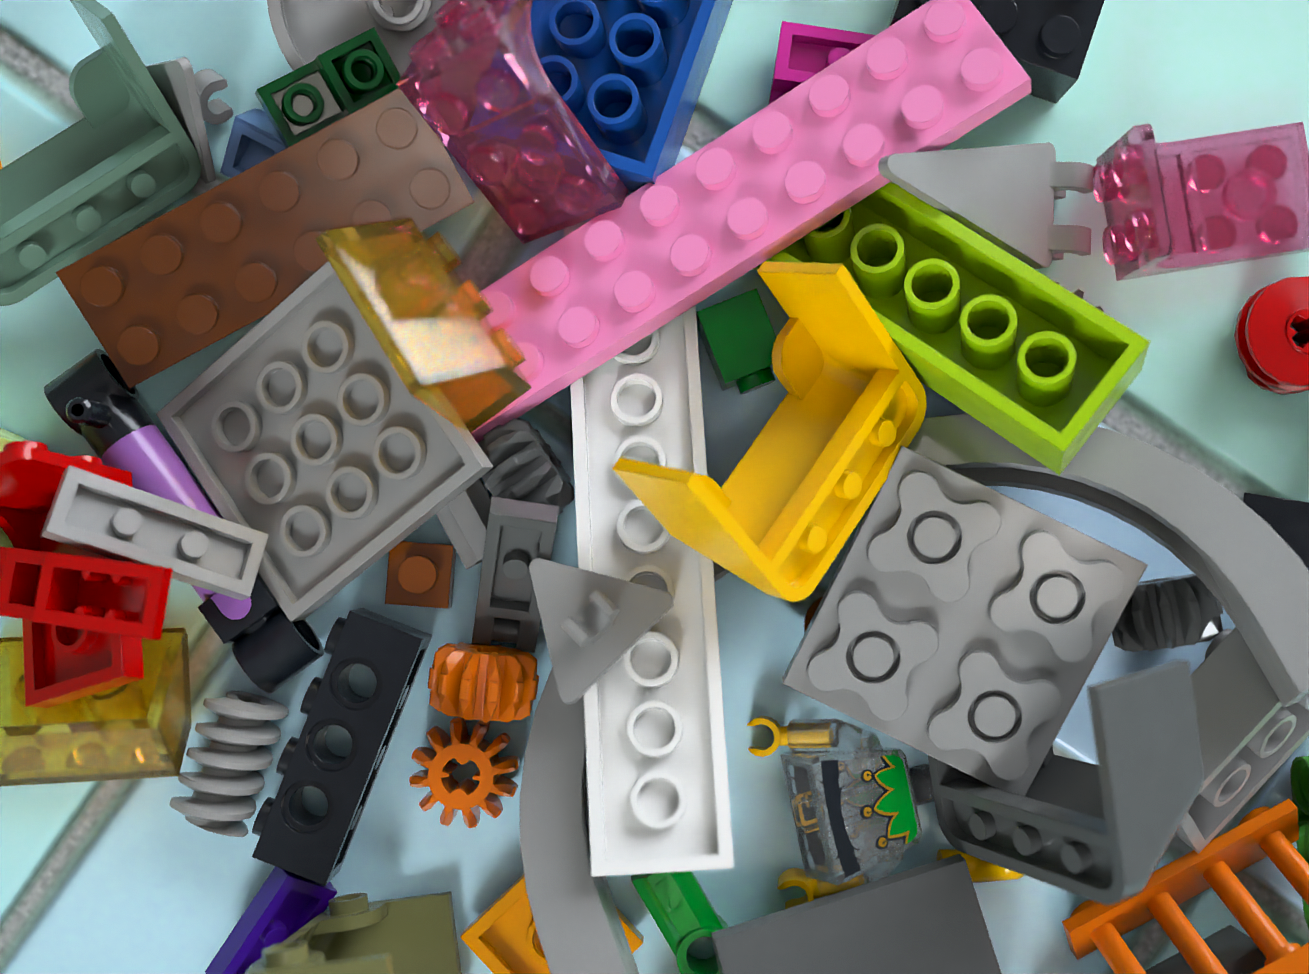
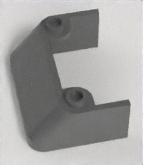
(1086, 822)

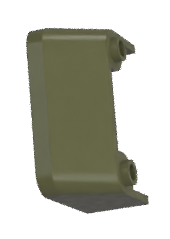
(371, 938)

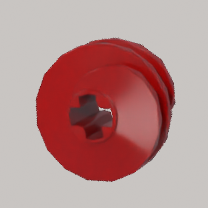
(1266, 338)

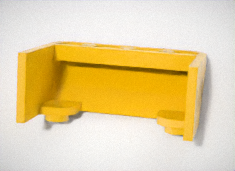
(818, 453)

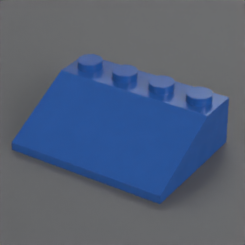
(630, 72)

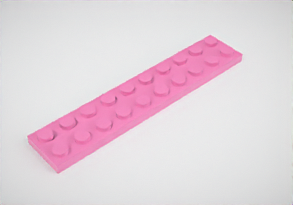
(750, 194)

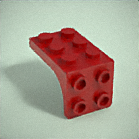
(59, 660)

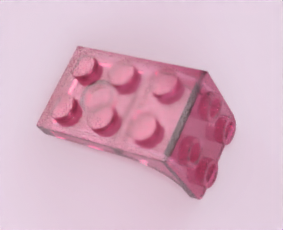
(504, 119)
(1203, 199)

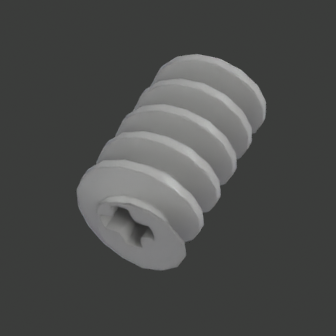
(230, 762)

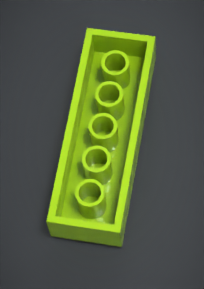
(981, 323)

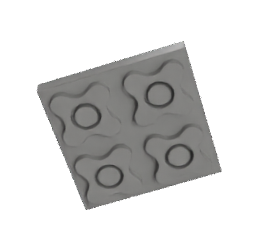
(318, 444)
(963, 622)

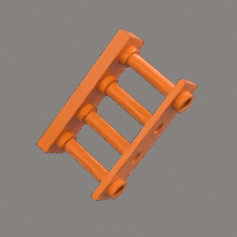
(1258, 835)

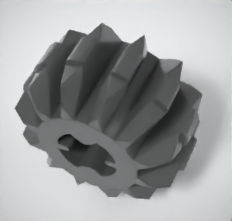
(524, 466)
(1168, 615)

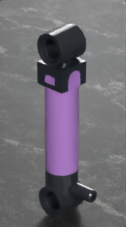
(108, 415)

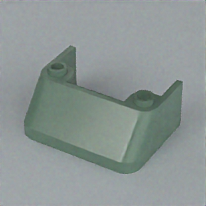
(96, 174)

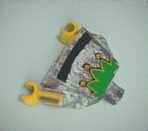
(847, 802)

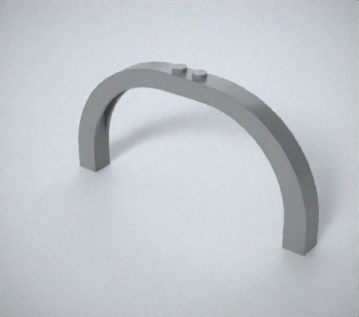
(1164, 497)

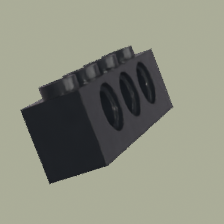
(287, 831)

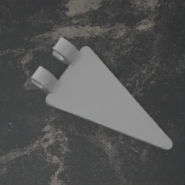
(1000, 195)

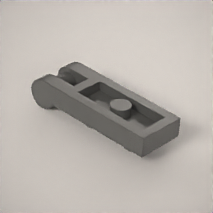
(506, 595)

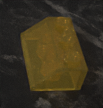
(428, 319)
(103, 736)

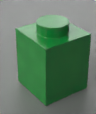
(739, 341)

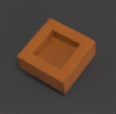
(421, 575)

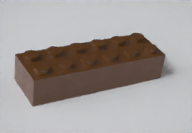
(254, 236)

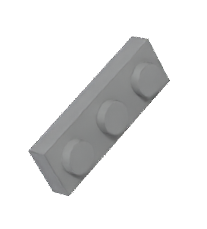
(154, 531)

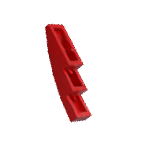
(84, 592)

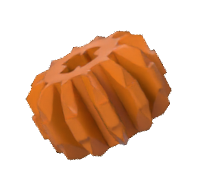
(483, 682)
(466, 794)

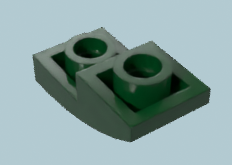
(329, 87)

